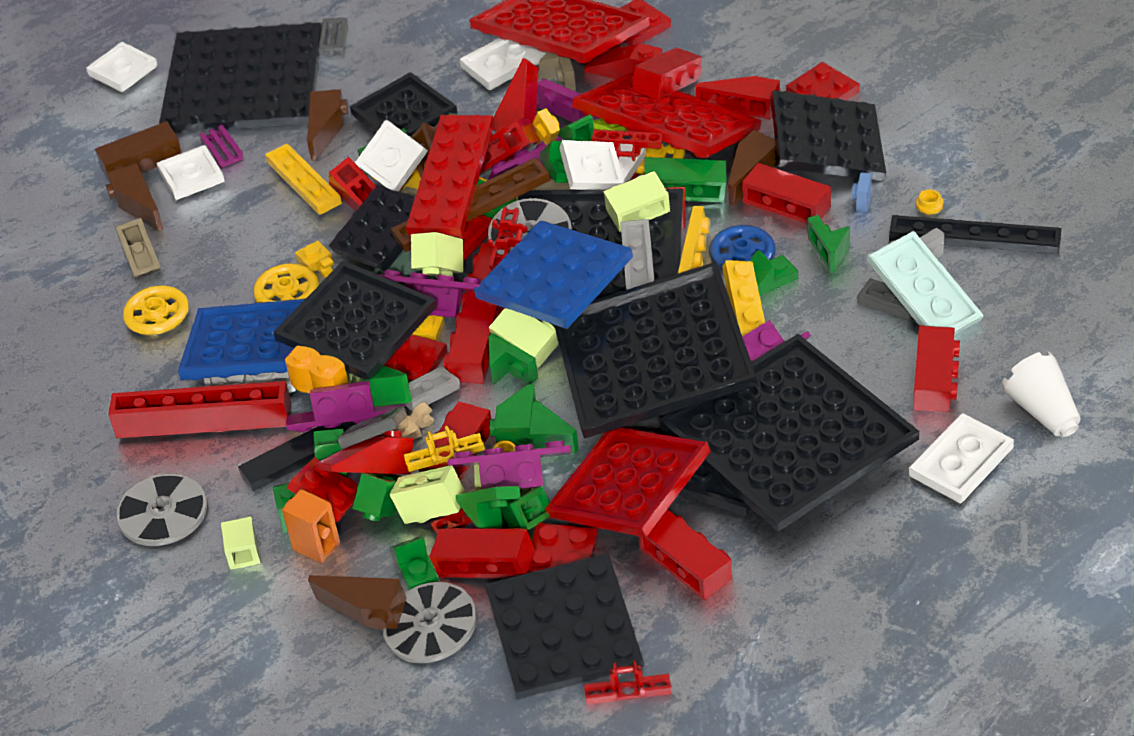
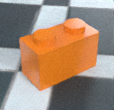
(311, 526)

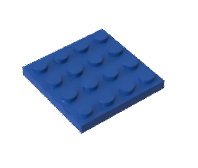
(553, 274)
(236, 341)

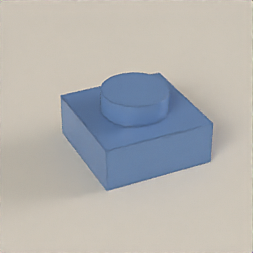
(862, 192)

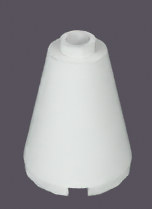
(1043, 393)

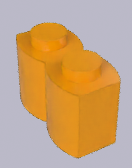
(312, 371)

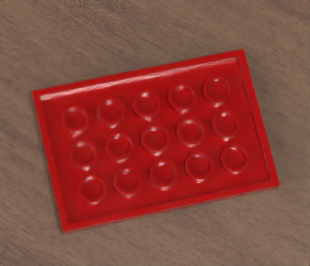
(561, 26)
(681, 117)

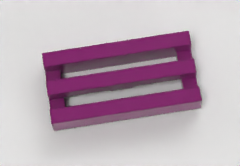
(206, 140)

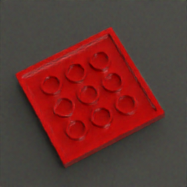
(628, 481)

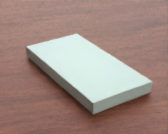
(923, 284)

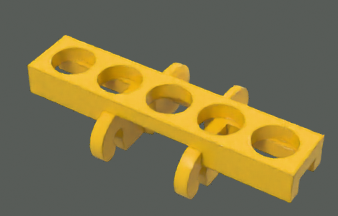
(435, 458)

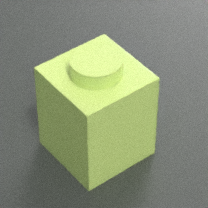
(240, 543)

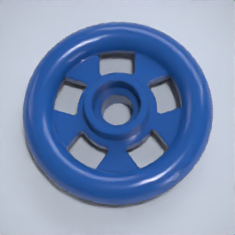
(741, 248)

